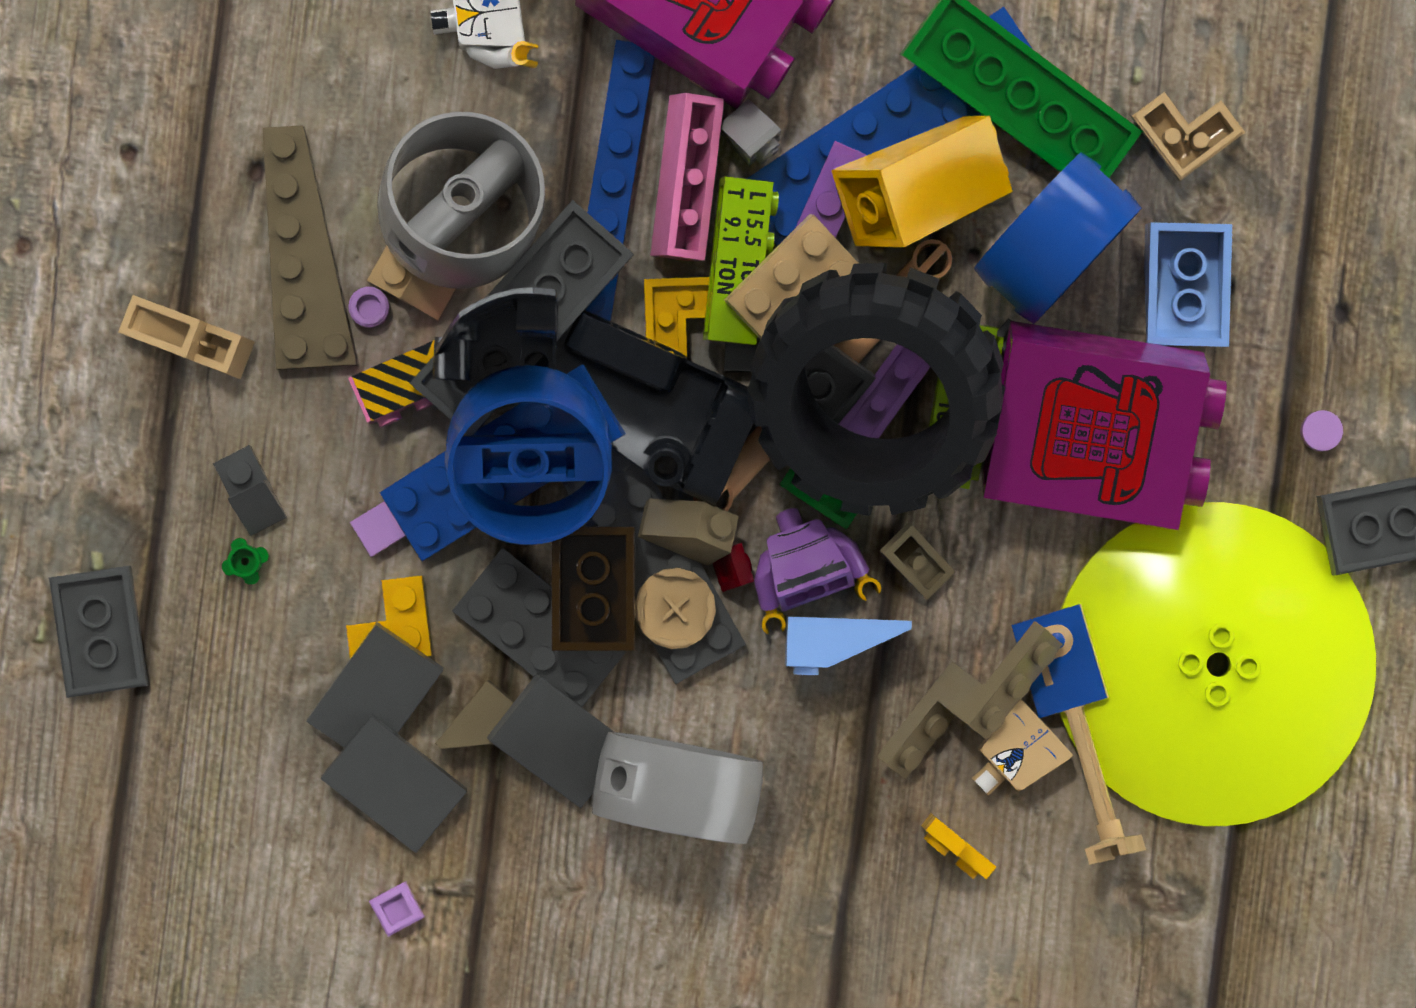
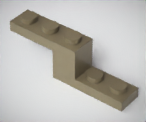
(969, 700)

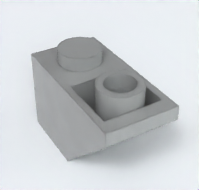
(751, 133)

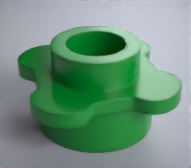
(234, 565)

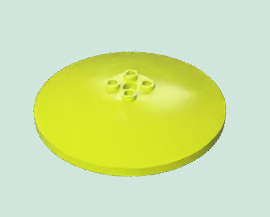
(1294, 680)

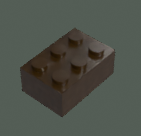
(594, 590)

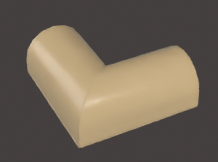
(1182, 144)

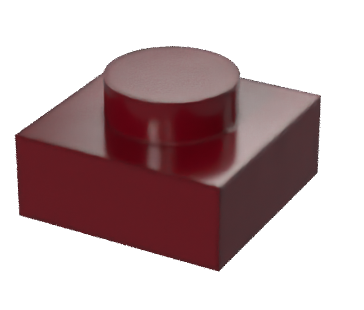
(734, 569)

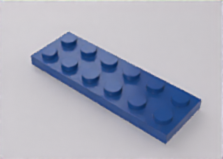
(423, 497)

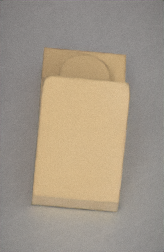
(402, 284)

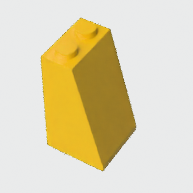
(922, 183)

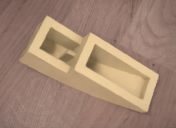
(186, 337)

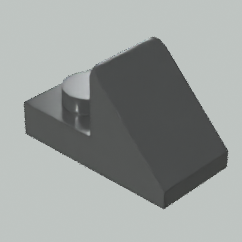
(249, 490)

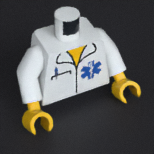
(487, 31)

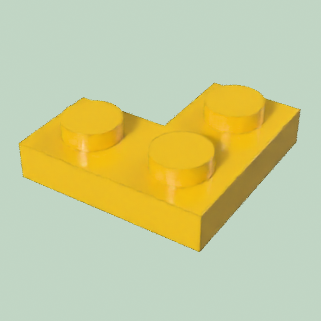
(668, 306)
(404, 615)
(946, 840)

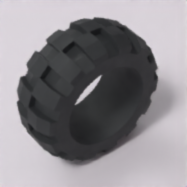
(859, 467)

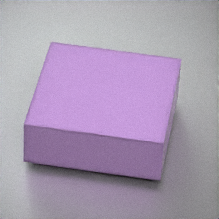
(377, 529)
(396, 908)

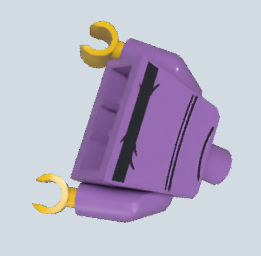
(806, 565)

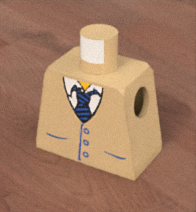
(1020, 751)

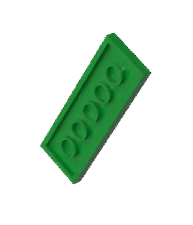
(1017, 88)

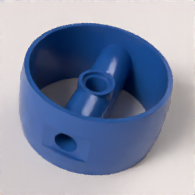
(1057, 237)
(497, 457)

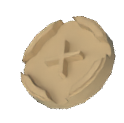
(675, 608)

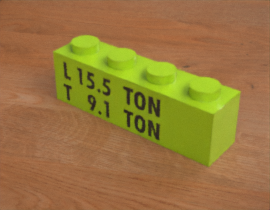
(738, 248)

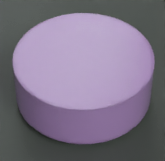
(369, 307)
(1321, 430)

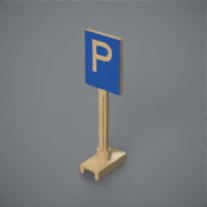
(1066, 687)

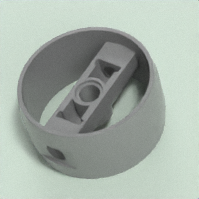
(502, 163)
(677, 788)

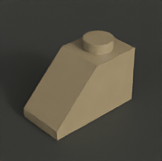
(689, 528)
(477, 718)

